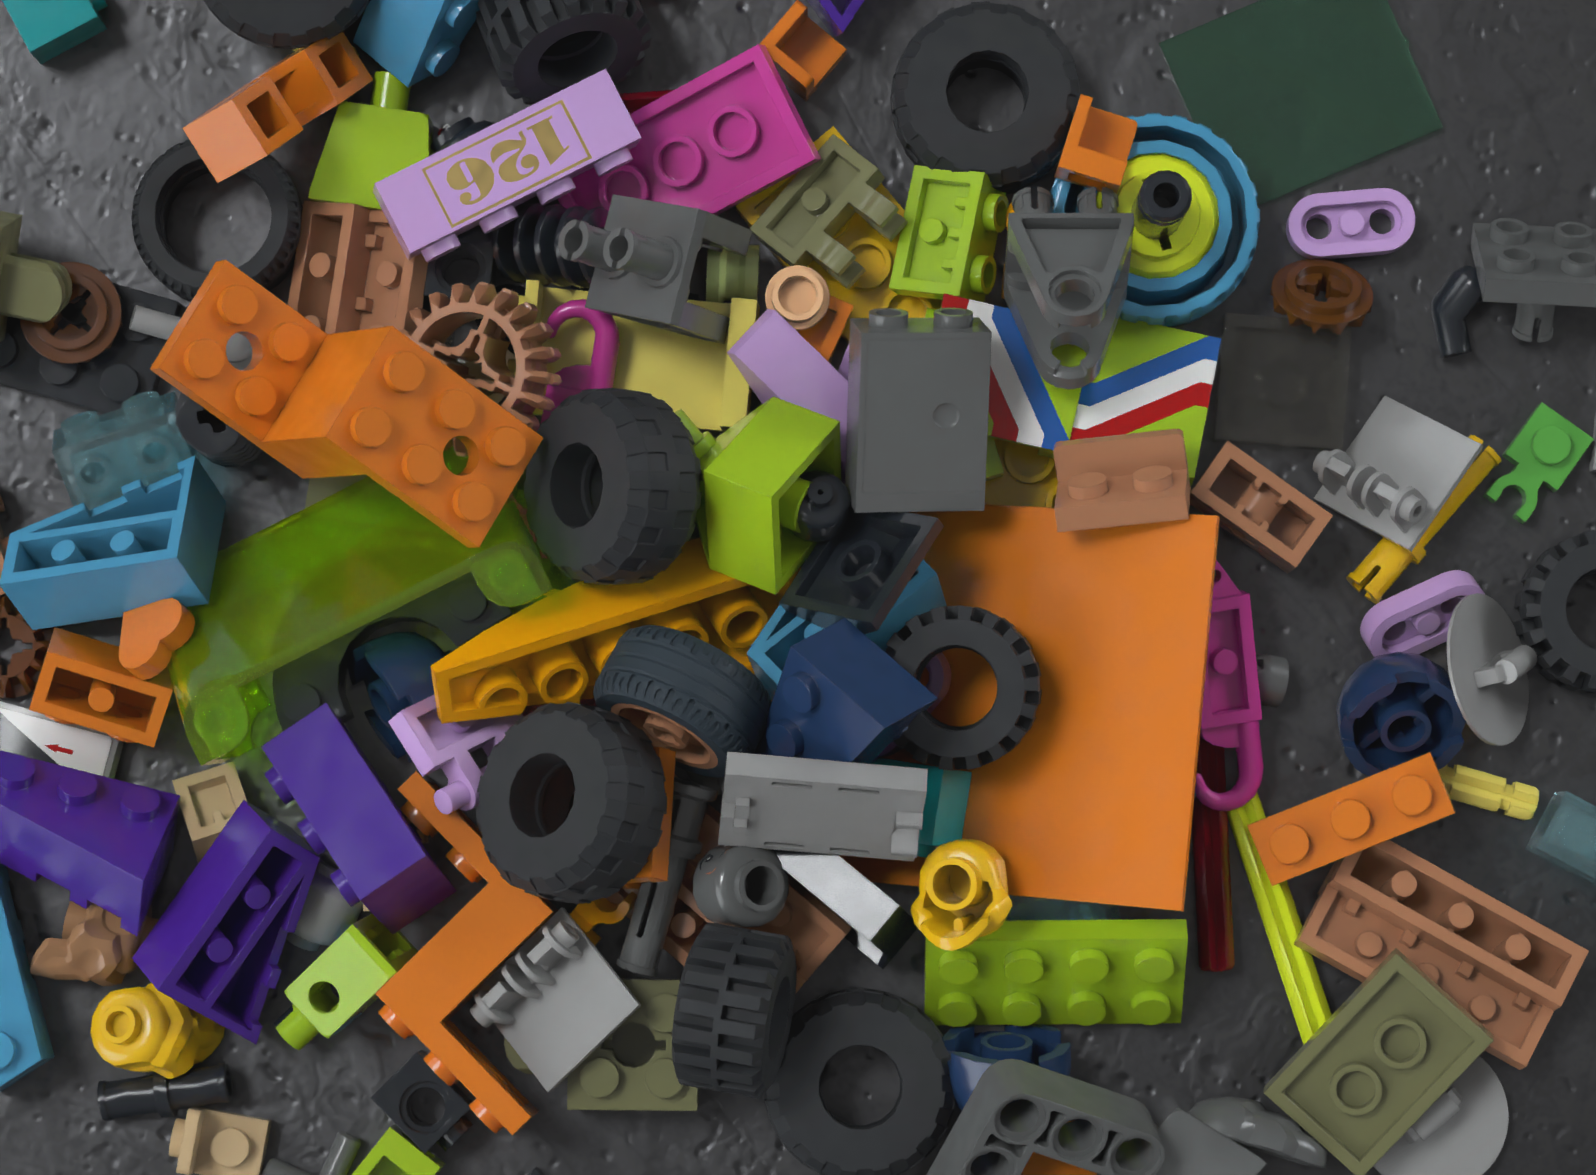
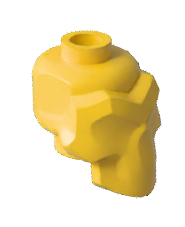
(961, 894)
(152, 1032)

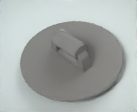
(1488, 669)
(1458, 1131)

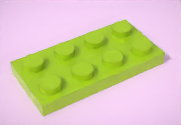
(1061, 974)

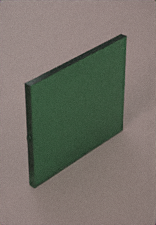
(1302, 87)

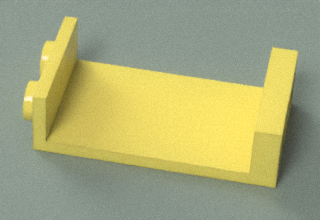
(651, 360)

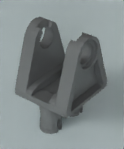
(648, 262)
(1067, 279)

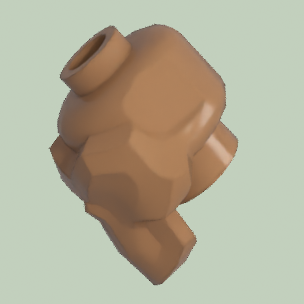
(91, 947)

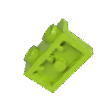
(949, 235)

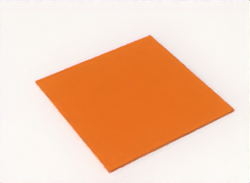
(1108, 772)

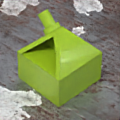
(756, 489)

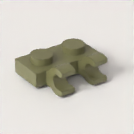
(819, 203)

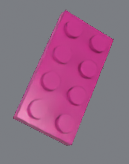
(709, 142)

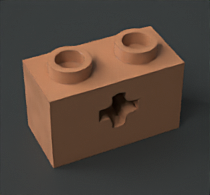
(1259, 507)

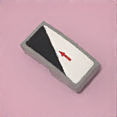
(62, 744)

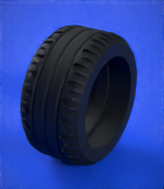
(164, 182)

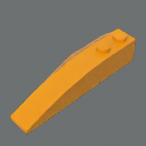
(566, 638)

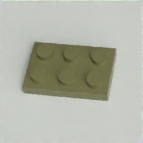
(1378, 1063)

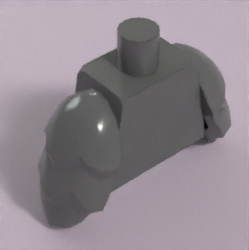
(1218, 1131)

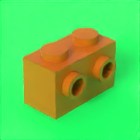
(91, 688)

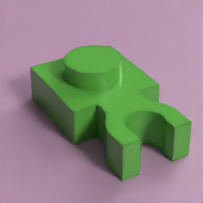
(1542, 454)

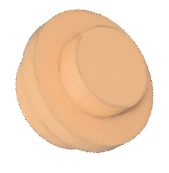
(798, 296)

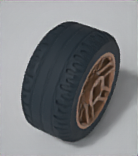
(684, 696)

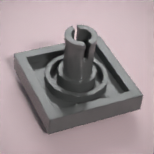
(1535, 270)

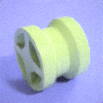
(732, 275)

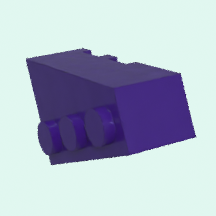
(354, 820)
(86, 834)
(230, 921)

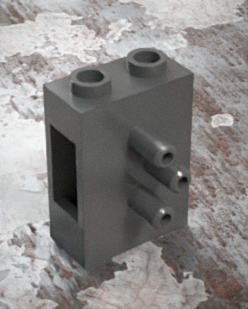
(917, 411)

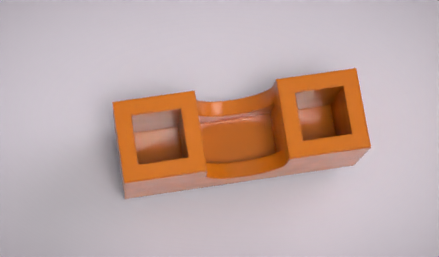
(276, 105)
(1351, 818)

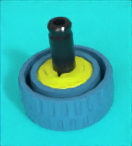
(1190, 220)

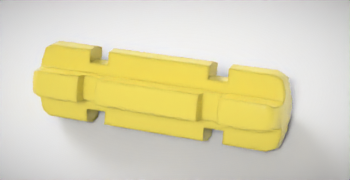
(1490, 791)

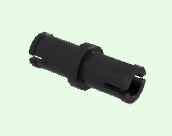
(164, 1095)

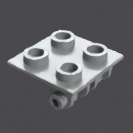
(1395, 472)
(555, 1000)

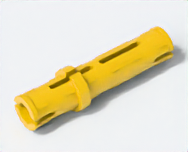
(1390, 560)

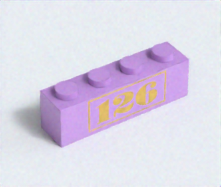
(508, 165)

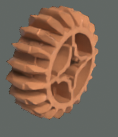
(488, 346)

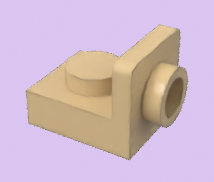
(208, 803)
(219, 1143)

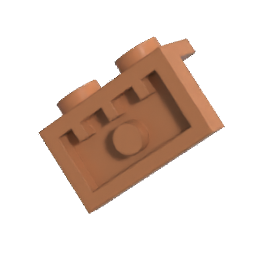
(1121, 480)

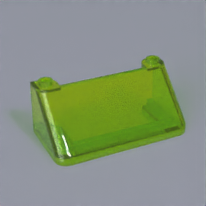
(322, 579)

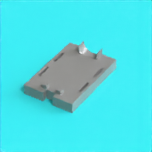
(822, 806)

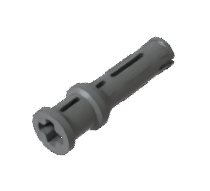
(657, 900)

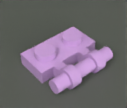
(449, 748)

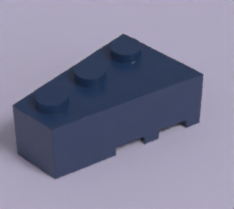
(840, 699)

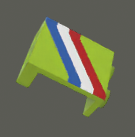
(1151, 383)
(1020, 401)

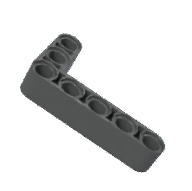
(1040, 1126)

